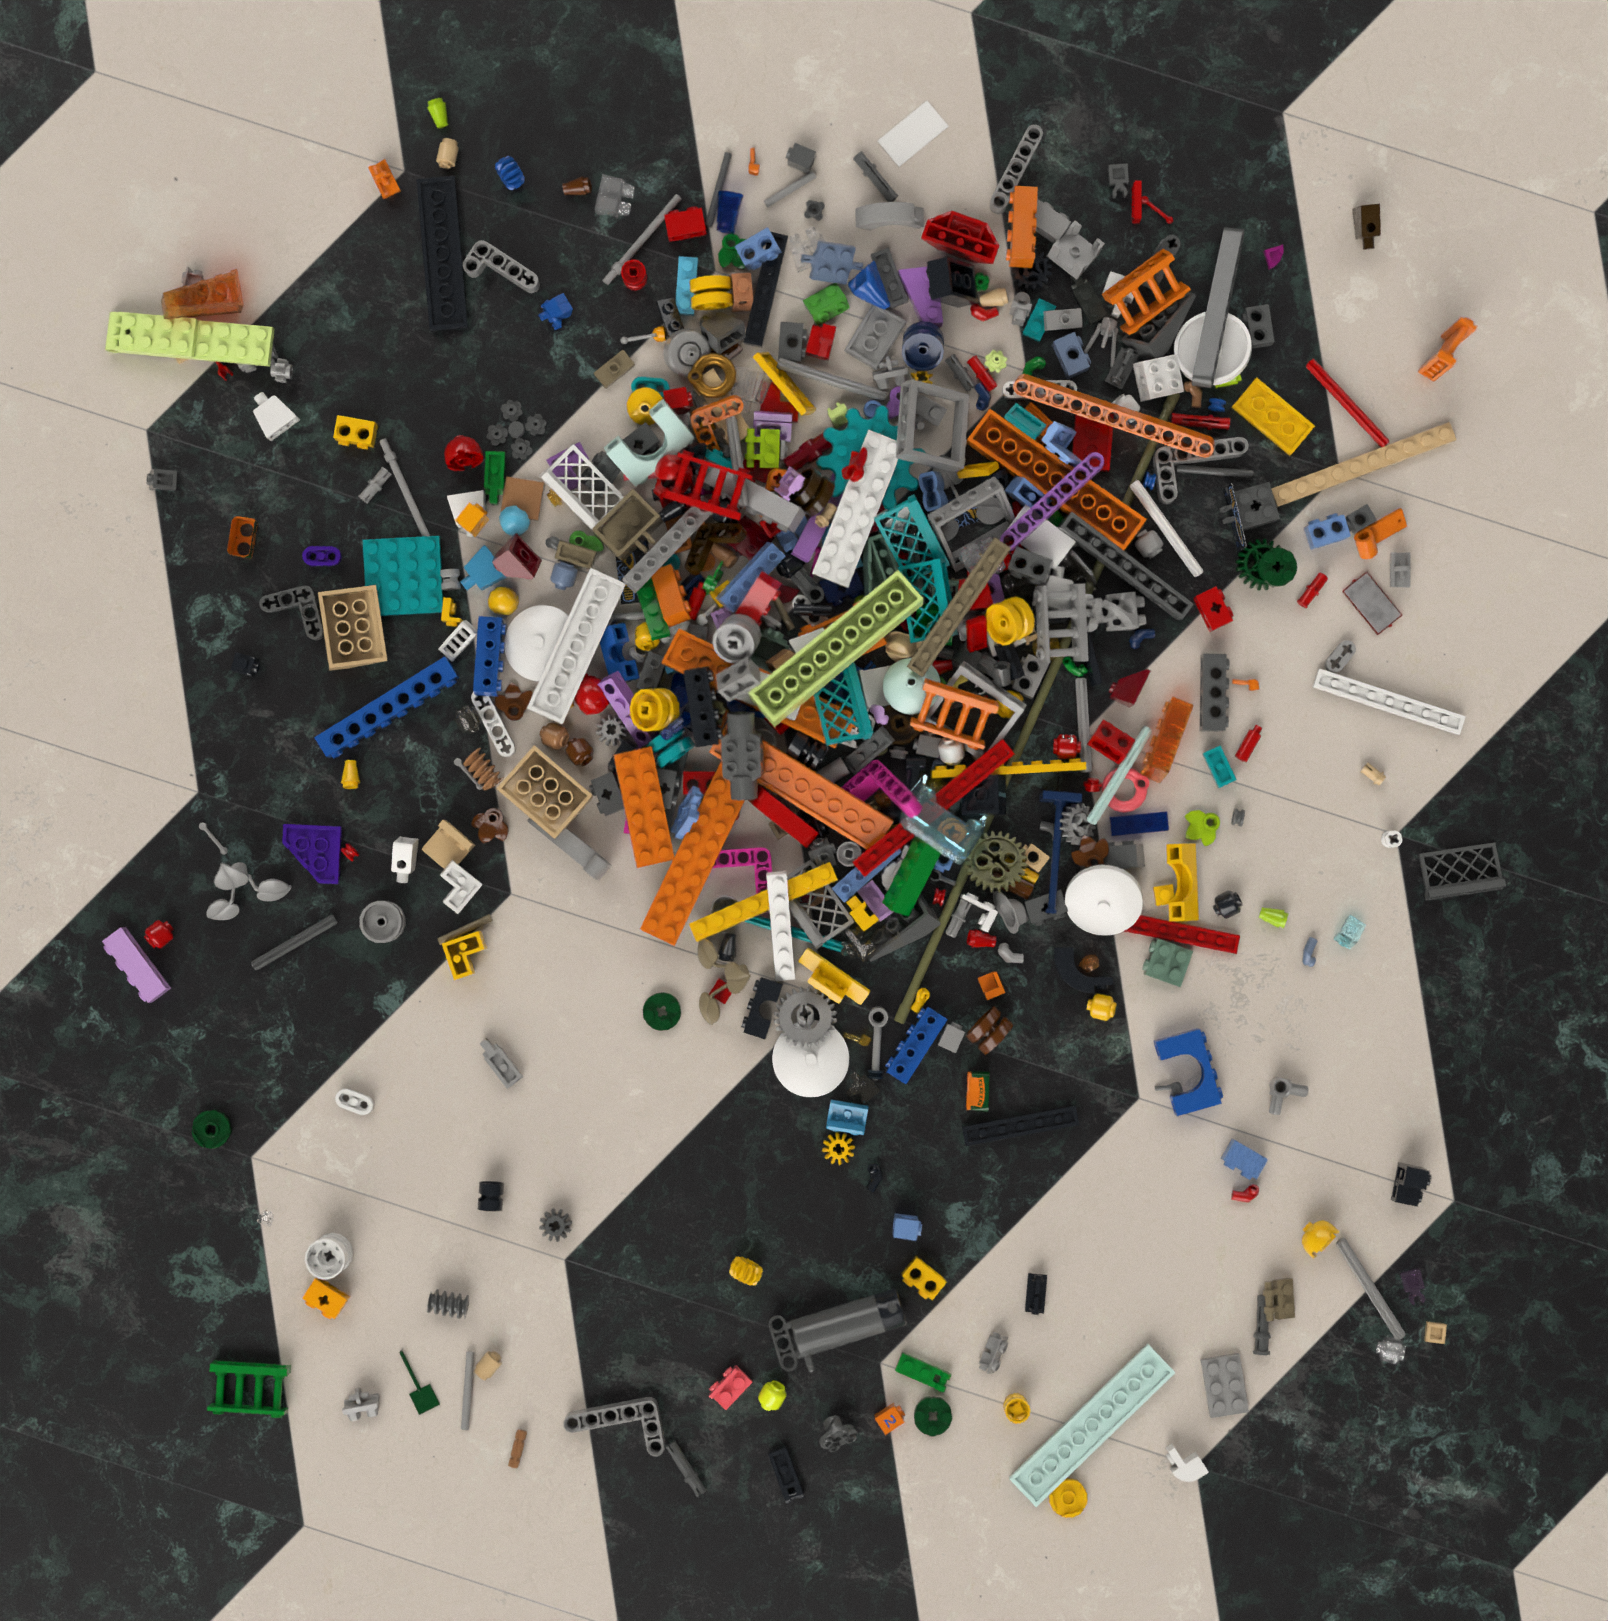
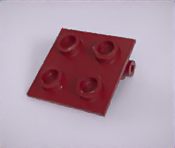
(754, 539)

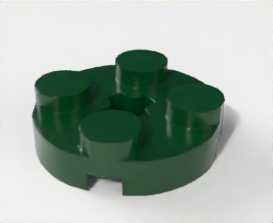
(1269, 559)
(659, 1000)
(210, 1140)
(921, 1415)

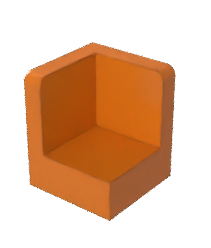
(991, 985)

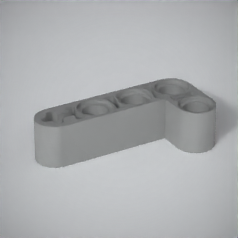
(504, 269)

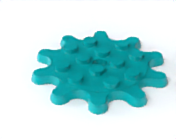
(852, 439)

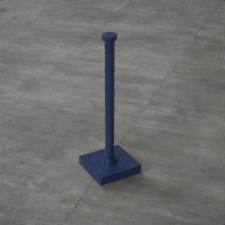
(1059, 799)

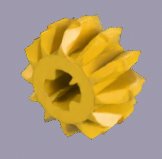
(843, 1143)
(746, 1271)

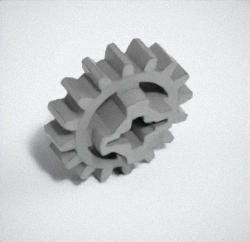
(1076, 824)

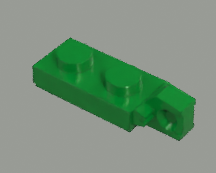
(494, 475)

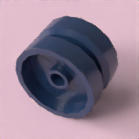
(923, 346)

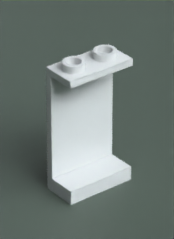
(872, 686)

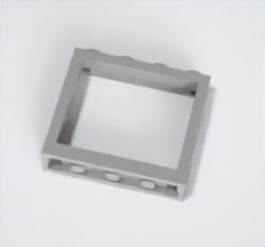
(906, 426)
(964, 503)
(989, 687)

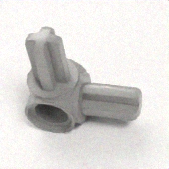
(1289, 1088)

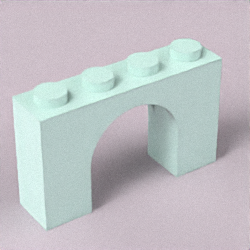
(639, 467)

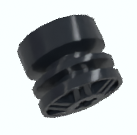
(808, 749)

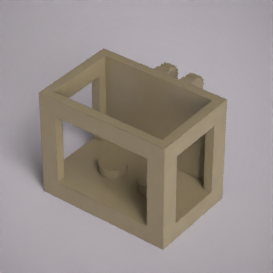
(628, 526)

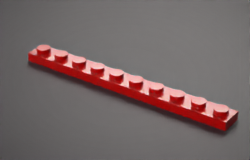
(945, 797)

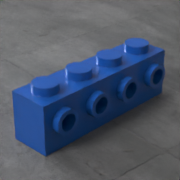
(488, 656)
(916, 1044)

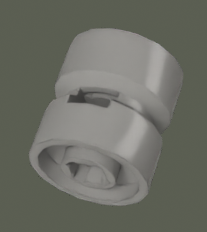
(847, 853)

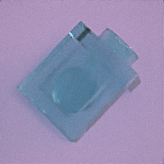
(1350, 932)

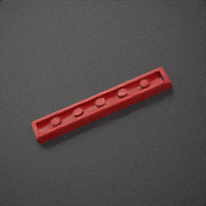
(1185, 934)

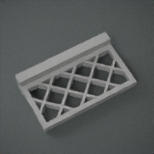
(803, 918)

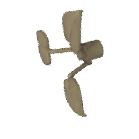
(736, 976)

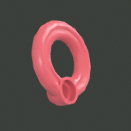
(1138, 798)

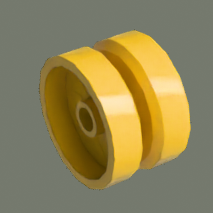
(711, 292)
(1009, 620)
(654, 709)

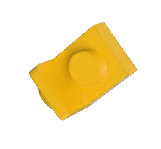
(448, 610)

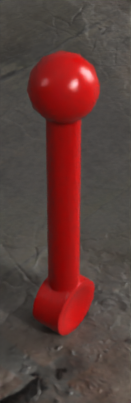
(1169, 219)

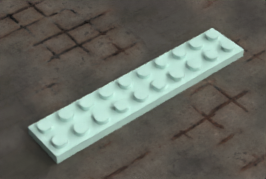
(1091, 1425)

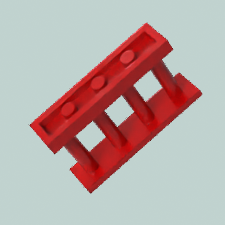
(695, 498)

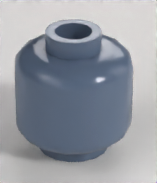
(563, 575)

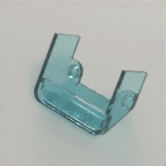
(940, 827)

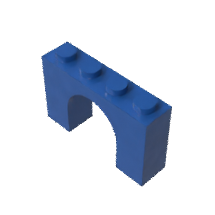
(1206, 1092)

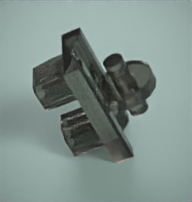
(852, 937)

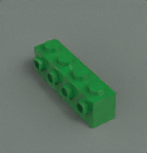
(911, 877)

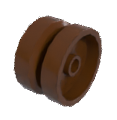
(987, 1028)

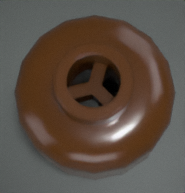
(579, 751)

